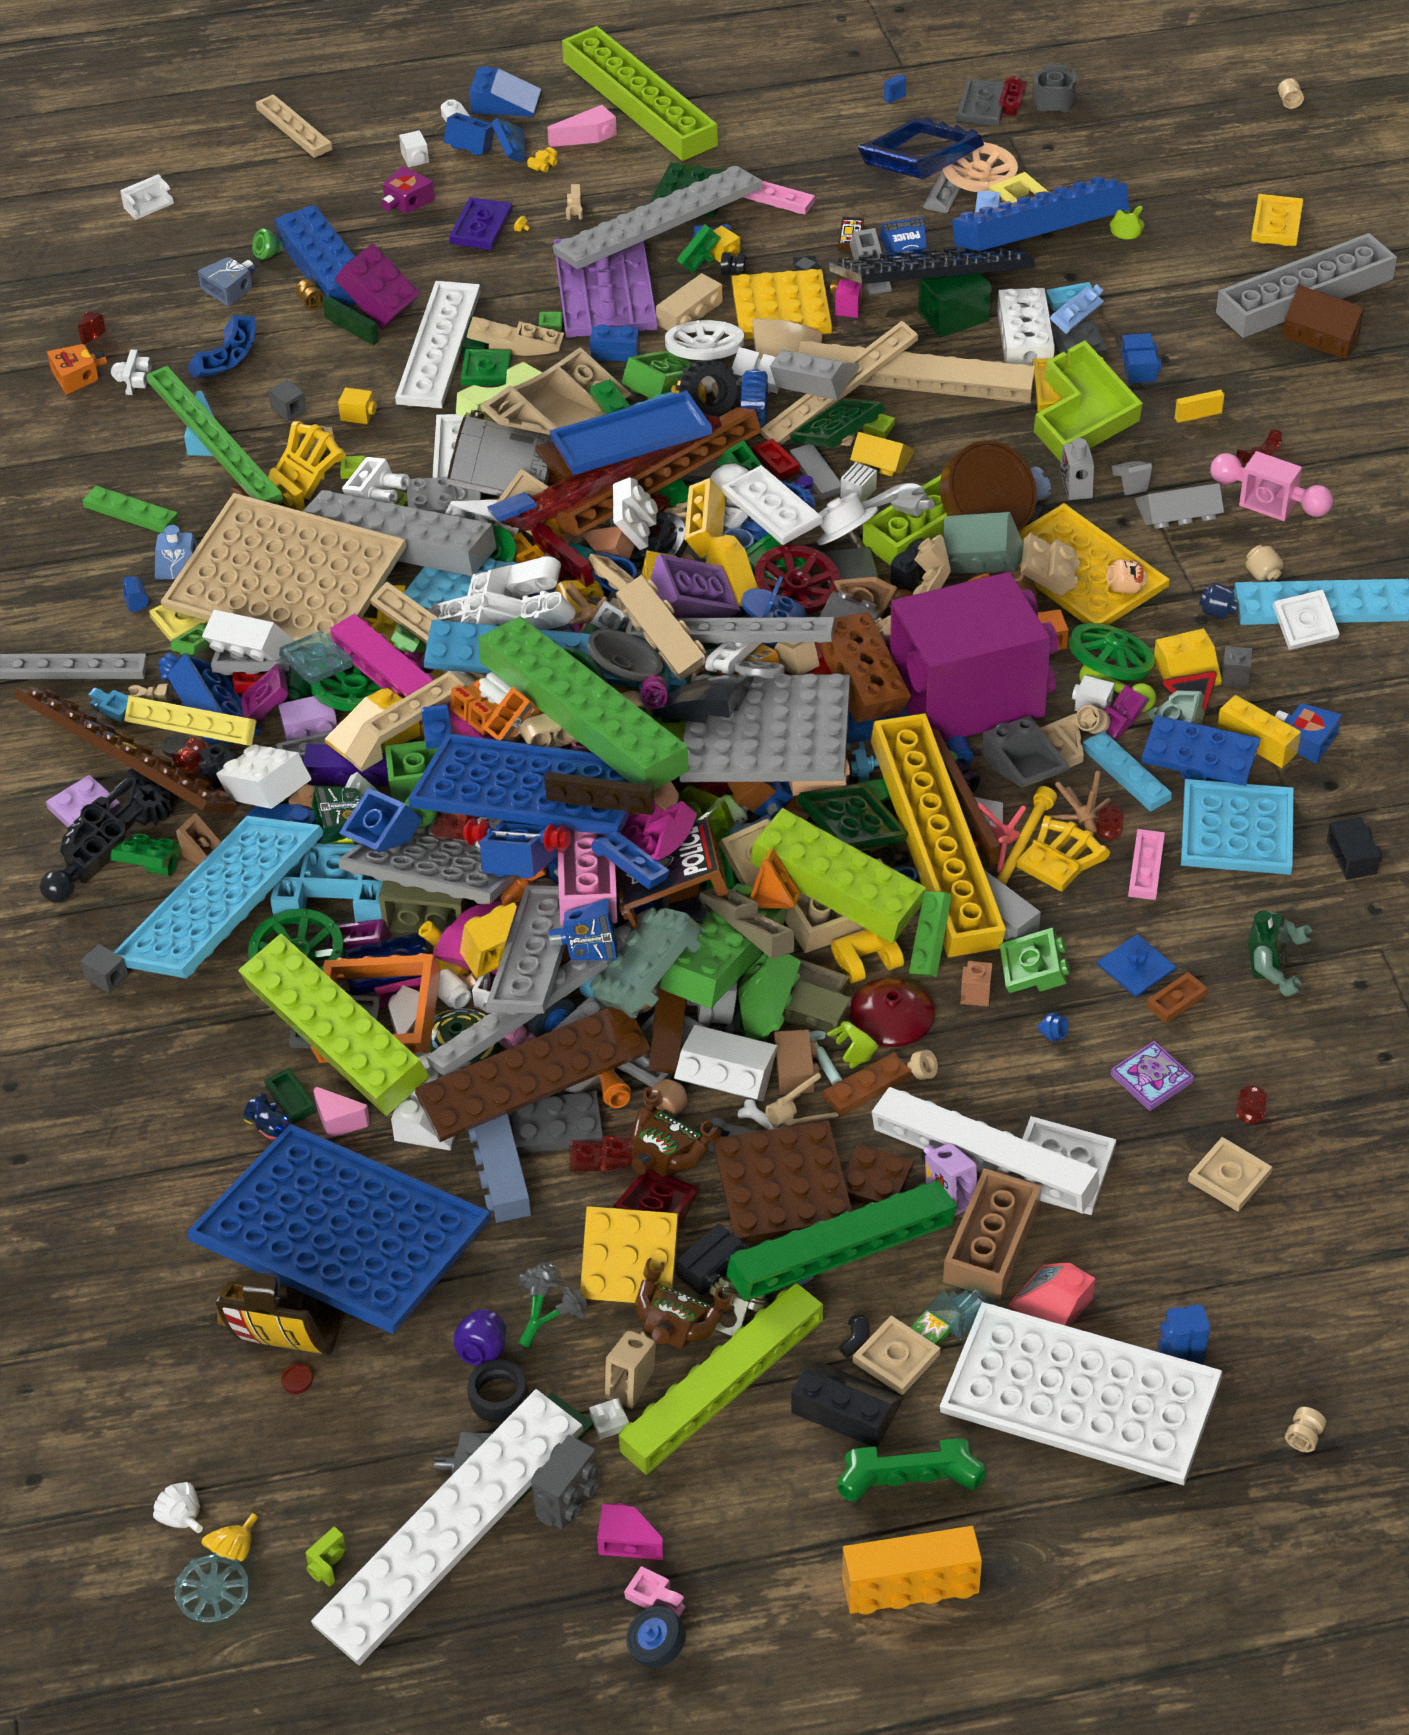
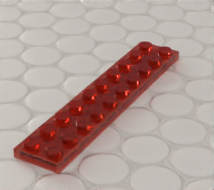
(586, 484)

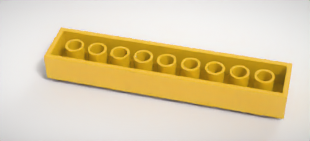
(937, 832)

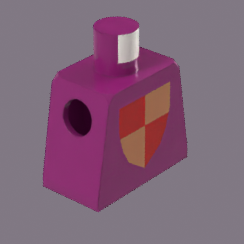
(407, 191)

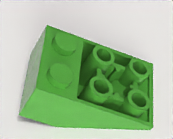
(766, 994)

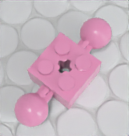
(1271, 485)

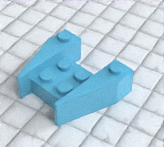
(320, 877)

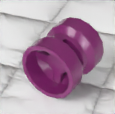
(653, 686)

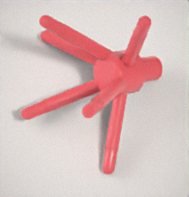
(1004, 833)

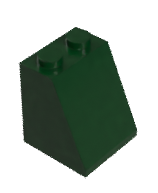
(954, 302)

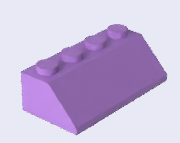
(694, 588)

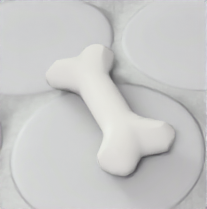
(751, 1111)

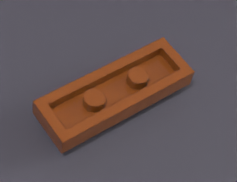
(866, 1084)

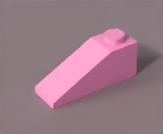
(583, 128)

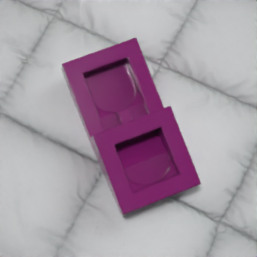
(1124, 711)

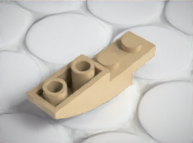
(523, 340)

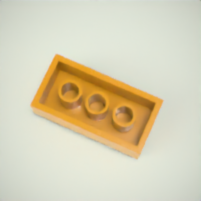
(911, 1570)

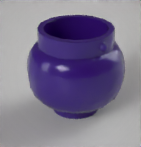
(480, 1337)

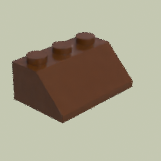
(1323, 322)

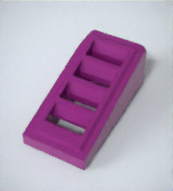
(366, 933)

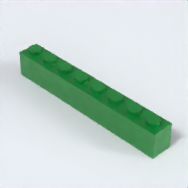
(840, 1240)

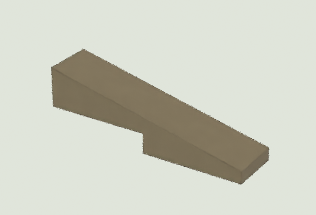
(743, 915)

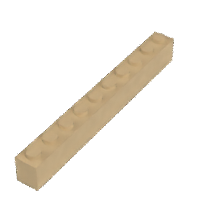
(941, 373)

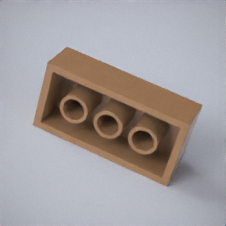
(992, 1234)

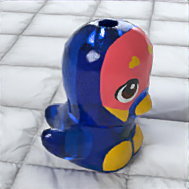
(265, 1116)

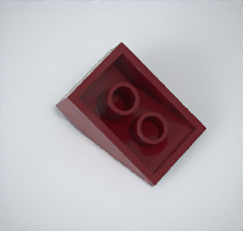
(659, 1194)

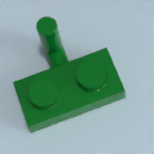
(699, 249)

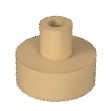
(923, 1065)

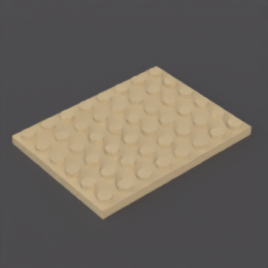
(283, 568)

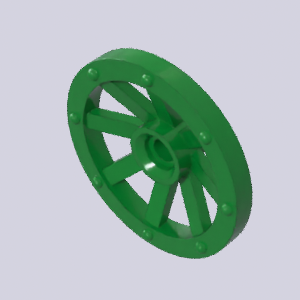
(1113, 644)
(345, 694)
(304, 916)

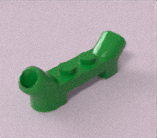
(868, 1470)

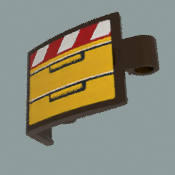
(278, 1321)

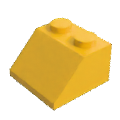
(881, 453)
(1186, 655)

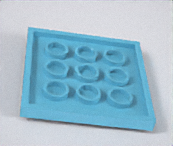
(439, 586)
(1237, 827)

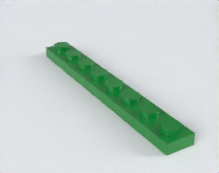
(611, 400)

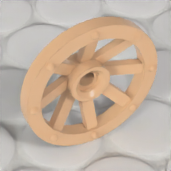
(979, 174)

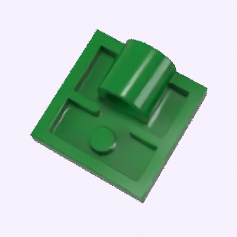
(156, 855)

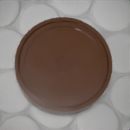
(988, 480)

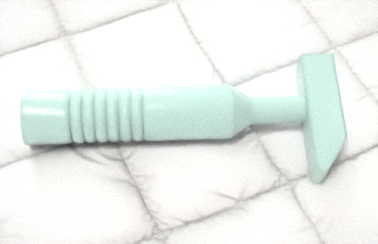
(824, 1059)

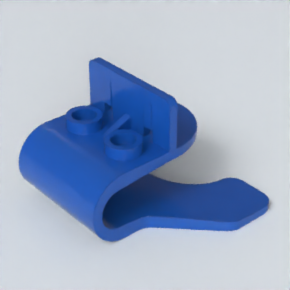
(768, 604)

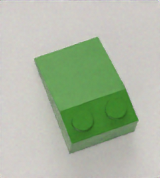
(653, 373)

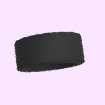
(496, 1370)

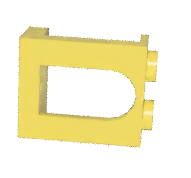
(1016, 187)

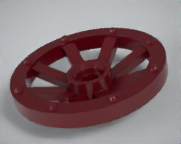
(797, 582)

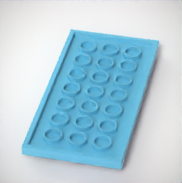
(217, 895)

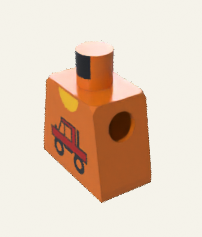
(75, 366)

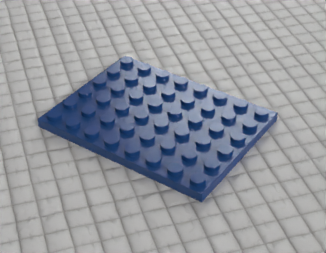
(340, 1227)

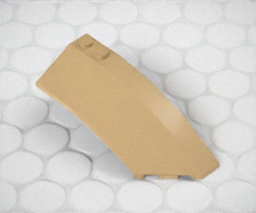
(553, 397)

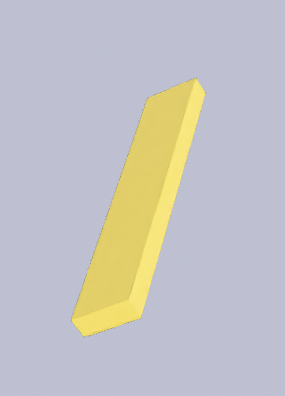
(190, 720)

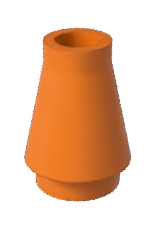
(614, 1089)

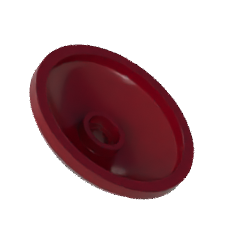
(892, 1011)

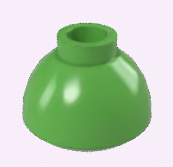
(266, 244)

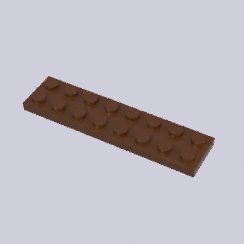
(531, 1071)

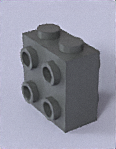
(565, 1482)

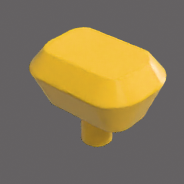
(521, 224)

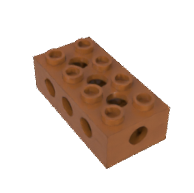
(874, 678)

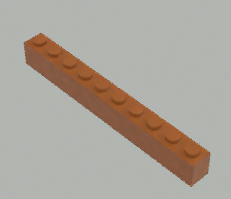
(736, 426)

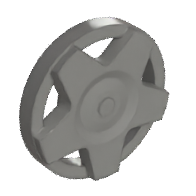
(759, 668)

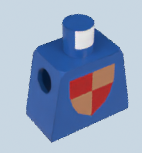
(1317, 729)

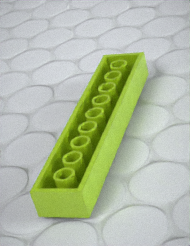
(640, 93)

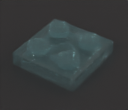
(315, 657)

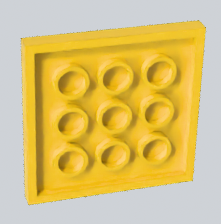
(782, 296)

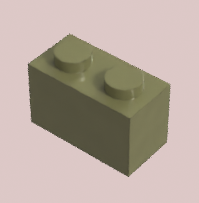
(817, 1008)

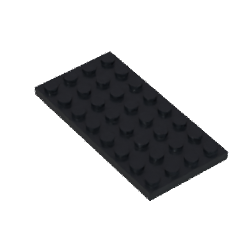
(929, 264)

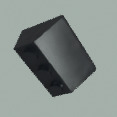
(844, 1403)

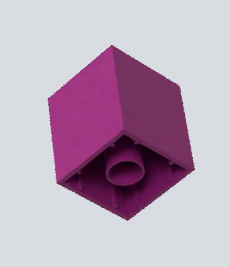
(973, 654)

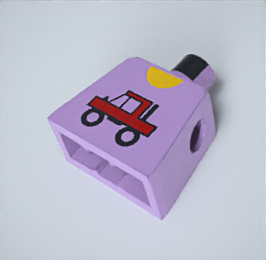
(953, 1170)

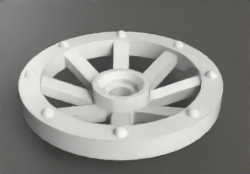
(704, 346)

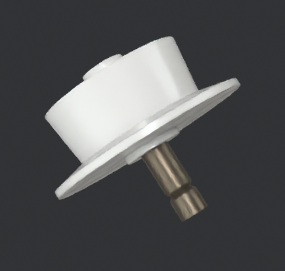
(842, 518)

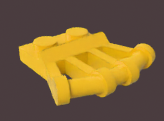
(303, 472)
(1055, 867)

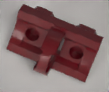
(1012, 95)

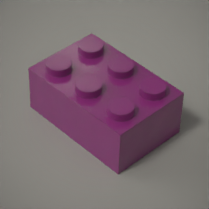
(377, 286)

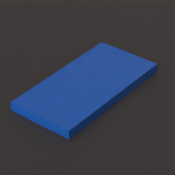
(630, 432)

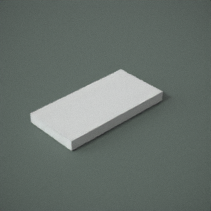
(772, 504)

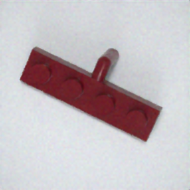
(570, 560)

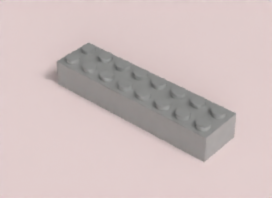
(1334, 271)
(430, 537)

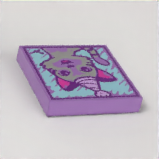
(1152, 1076)

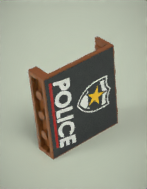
(689, 864)

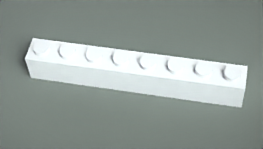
(926, 1124)

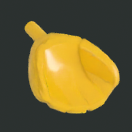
(231, 1541)

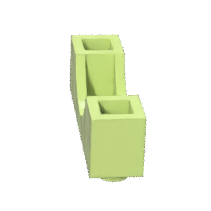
(475, 396)

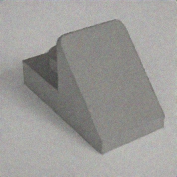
(1134, 476)

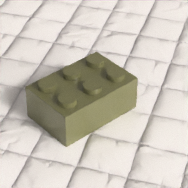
(410, 907)

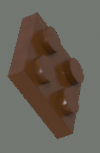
(875, 1174)

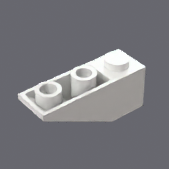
(476, 511)

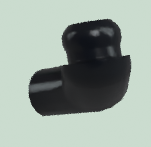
(859, 1335)

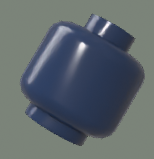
(1218, 601)

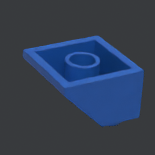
(380, 822)

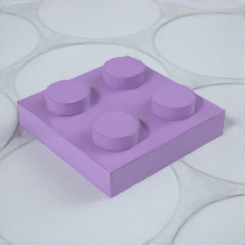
(69, 802)

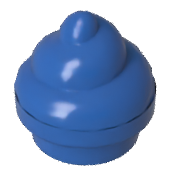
(166, 665)
(1054, 1027)

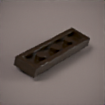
(600, 793)

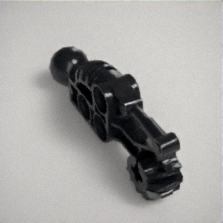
(145, 805)

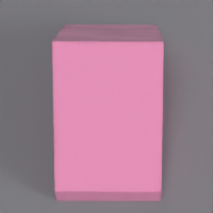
(340, 1113)

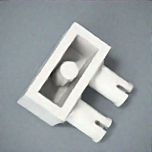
(374, 481)

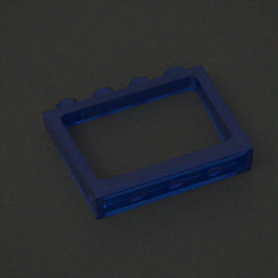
(881, 153)

